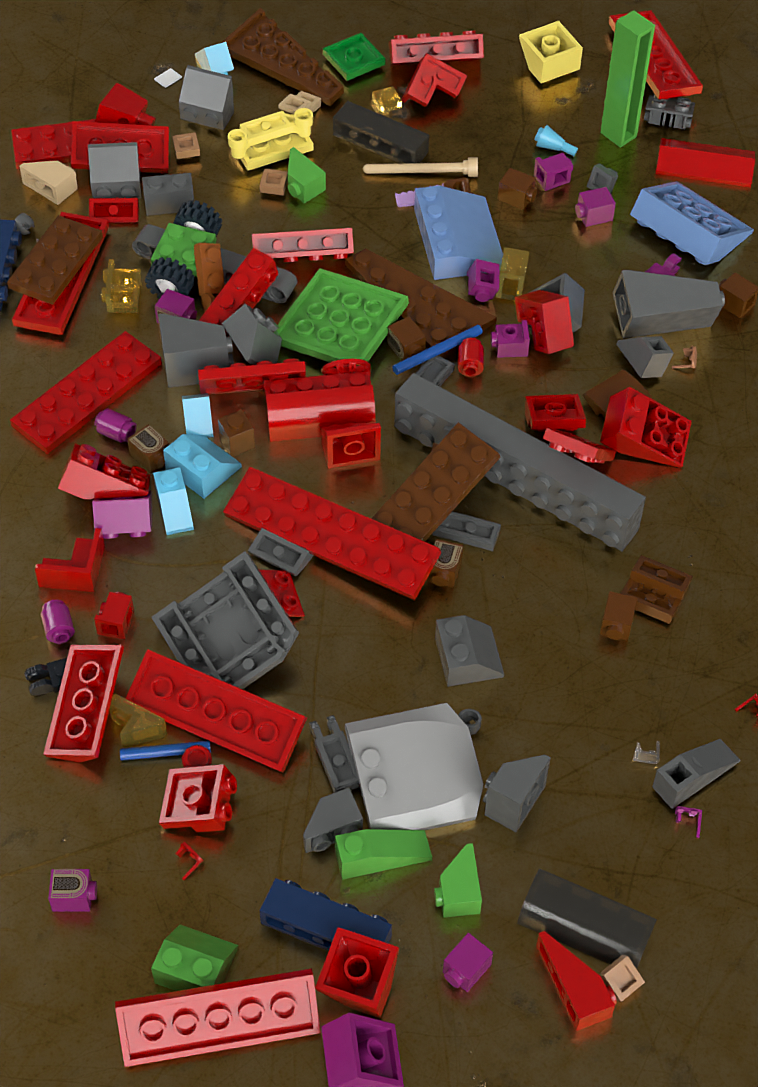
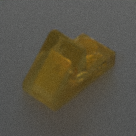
(512, 273)
(139, 723)

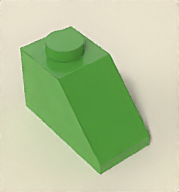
(304, 177)
(459, 886)

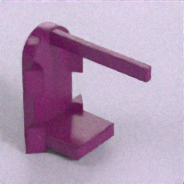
(692, 812)

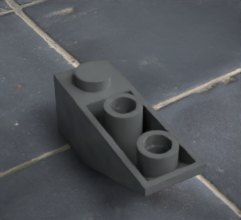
(693, 771)

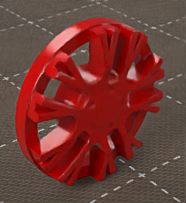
(346, 366)

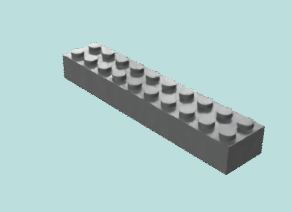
(526, 464)

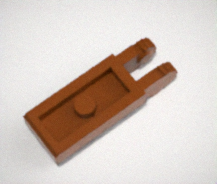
(209, 272)

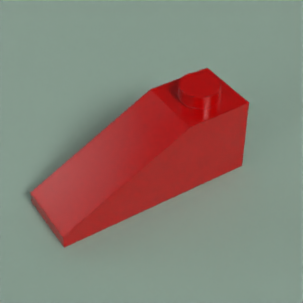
(578, 985)

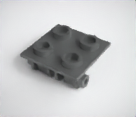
(681, 108)

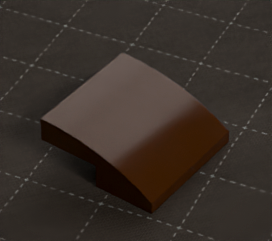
(599, 396)
(657, 588)

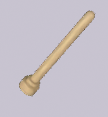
(468, 167)

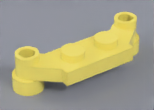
(268, 128)

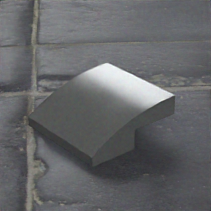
(280, 552)

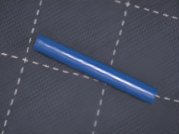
(159, 750)

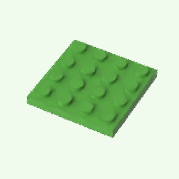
(340, 318)

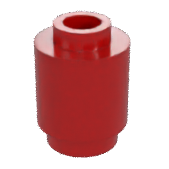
(471, 357)

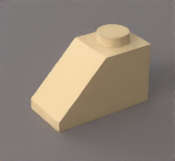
(50, 179)

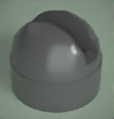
(24, 223)
(470, 717)

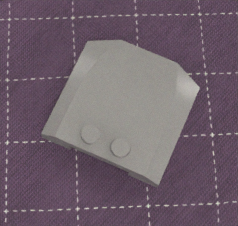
(416, 769)

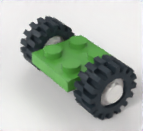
(174, 257)

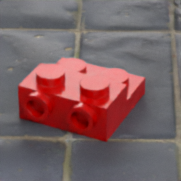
(554, 412)
(198, 798)

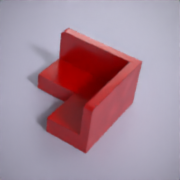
(430, 75)
(549, 319)
(79, 572)

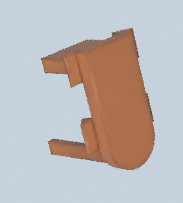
(692, 354)

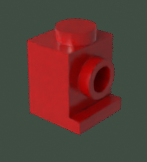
(115, 615)

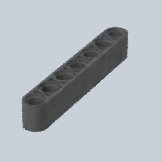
(277, 292)

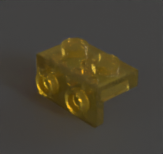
(121, 289)

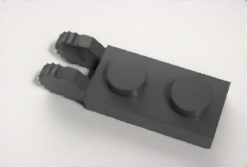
(335, 756)

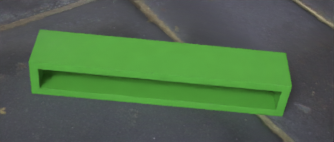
(627, 78)

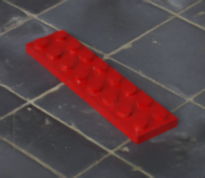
(333, 532)

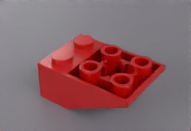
(645, 428)
(101, 476)

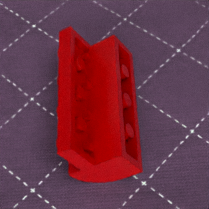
(305, 404)

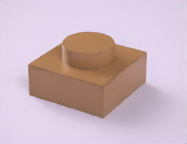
(186, 145)
(273, 182)
(622, 977)

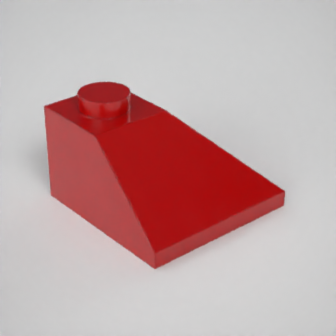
(351, 443)
(358, 972)

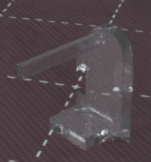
(648, 757)

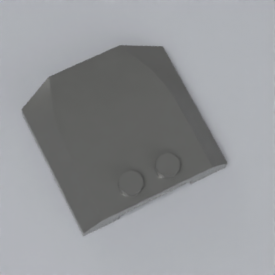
(229, 626)

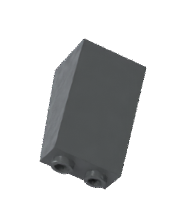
(664, 303)

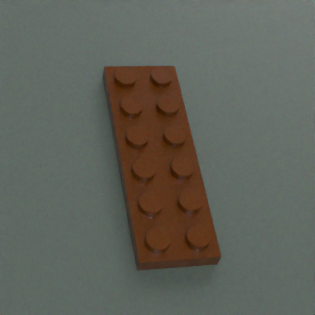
(438, 484)

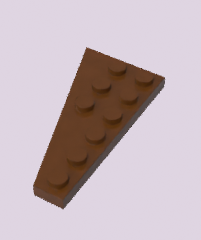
(277, 54)
(430, 307)

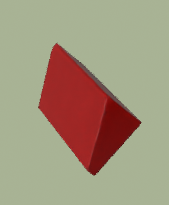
(115, 209)

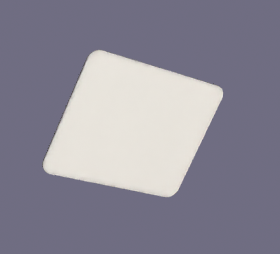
(168, 78)

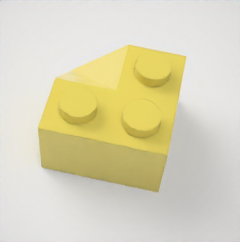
(551, 51)

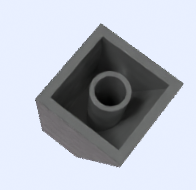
(190, 347)

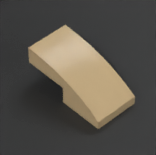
(301, 100)

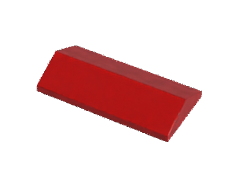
(705, 162)
(83, 702)

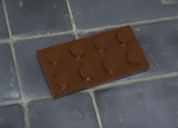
(55, 259)

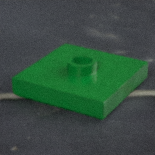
(354, 56)

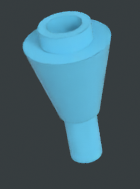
(550, 139)

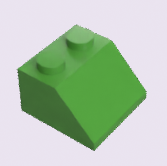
(192, 960)

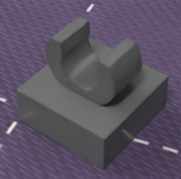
(602, 177)

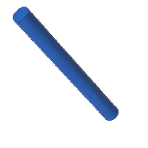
(436, 350)

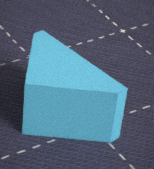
(197, 415)

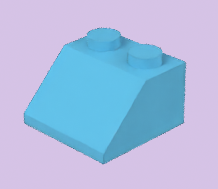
(201, 463)

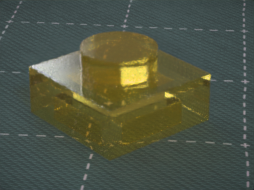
(386, 100)

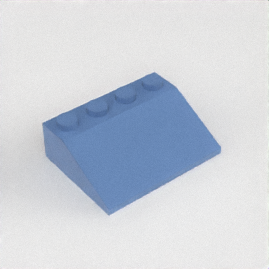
(689, 221)
(455, 230)

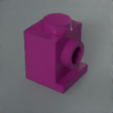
(553, 171)
(483, 285)
(511, 340)

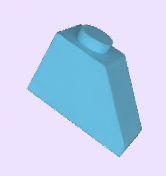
(215, 58)
(173, 501)

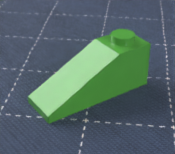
(380, 850)

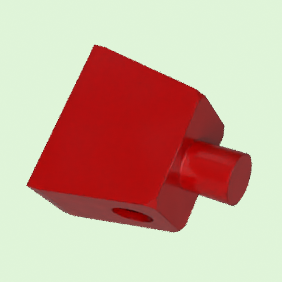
(124, 107)

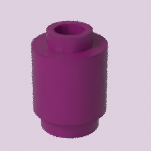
(115, 425)
(57, 621)

